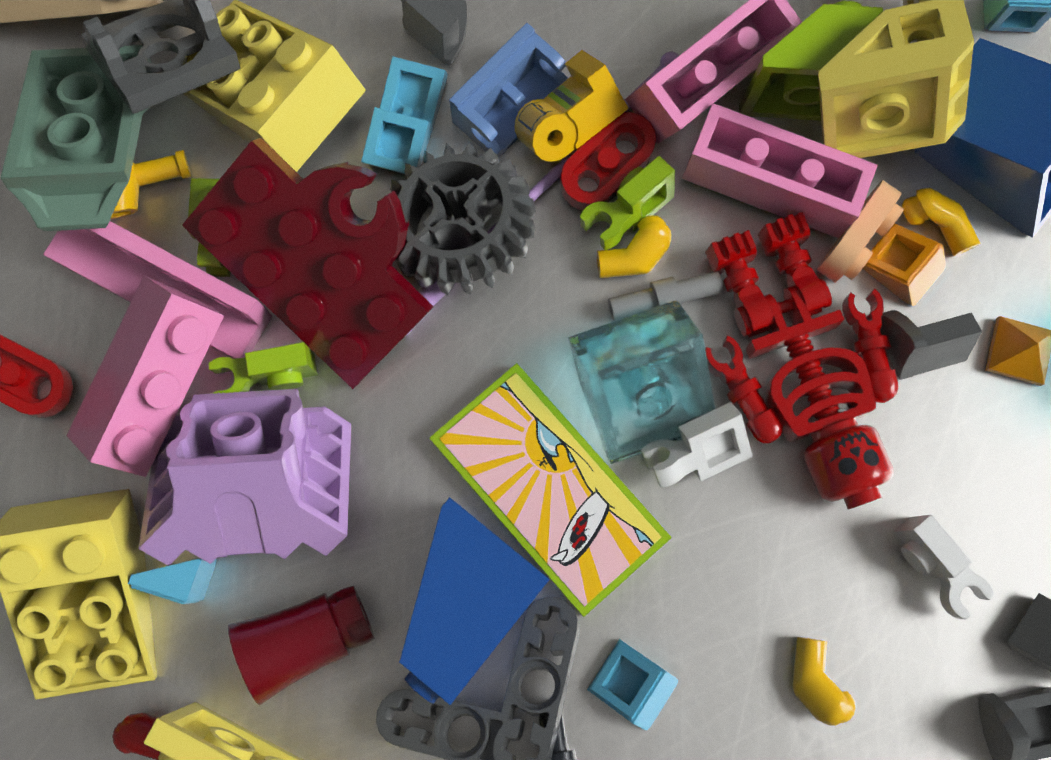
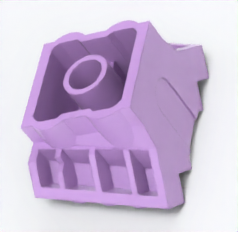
(248, 478)

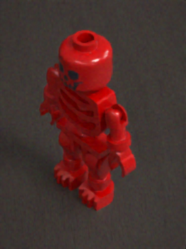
(845, 457)

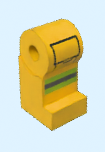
(571, 111)

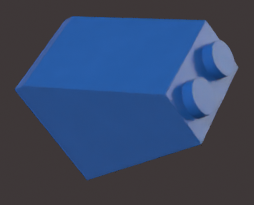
(1006, 137)
(464, 605)

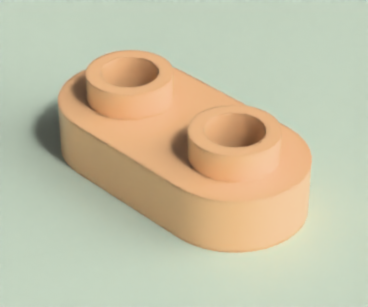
(849, 252)

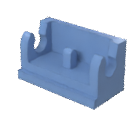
(516, 74)

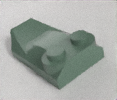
(70, 141)

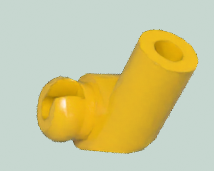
(946, 214)
(641, 253)
(815, 688)

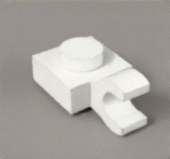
(707, 447)
(935, 553)

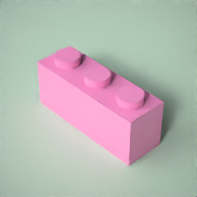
(712, 65)
(779, 171)
(144, 377)

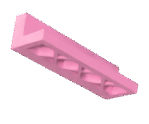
(121, 259)

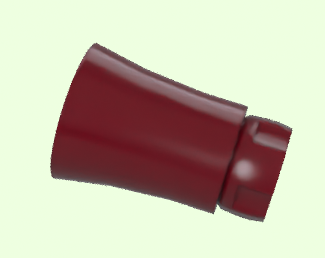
(298, 641)

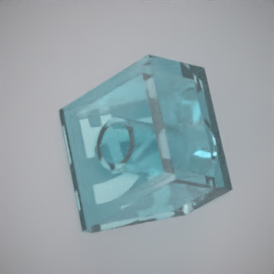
(643, 378)

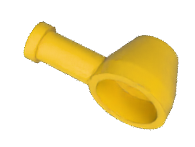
(148, 173)

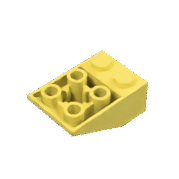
(287, 86)
(71, 596)

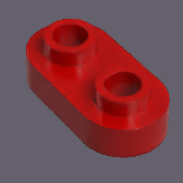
(603, 161)
(23, 373)

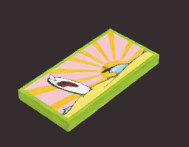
(550, 489)

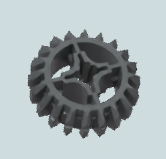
(463, 188)

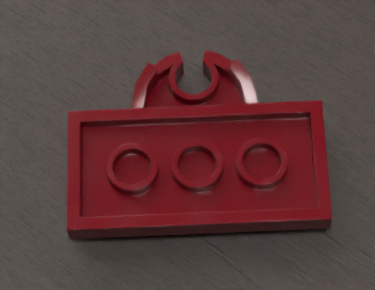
(313, 255)

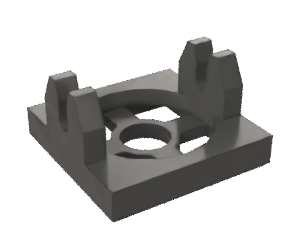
(146, 83)

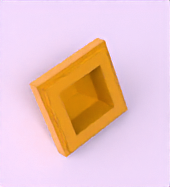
(1019, 351)

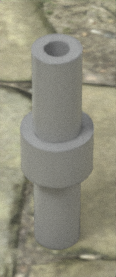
(665, 291)

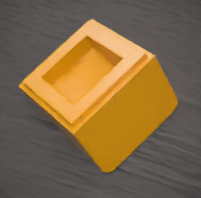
(906, 263)

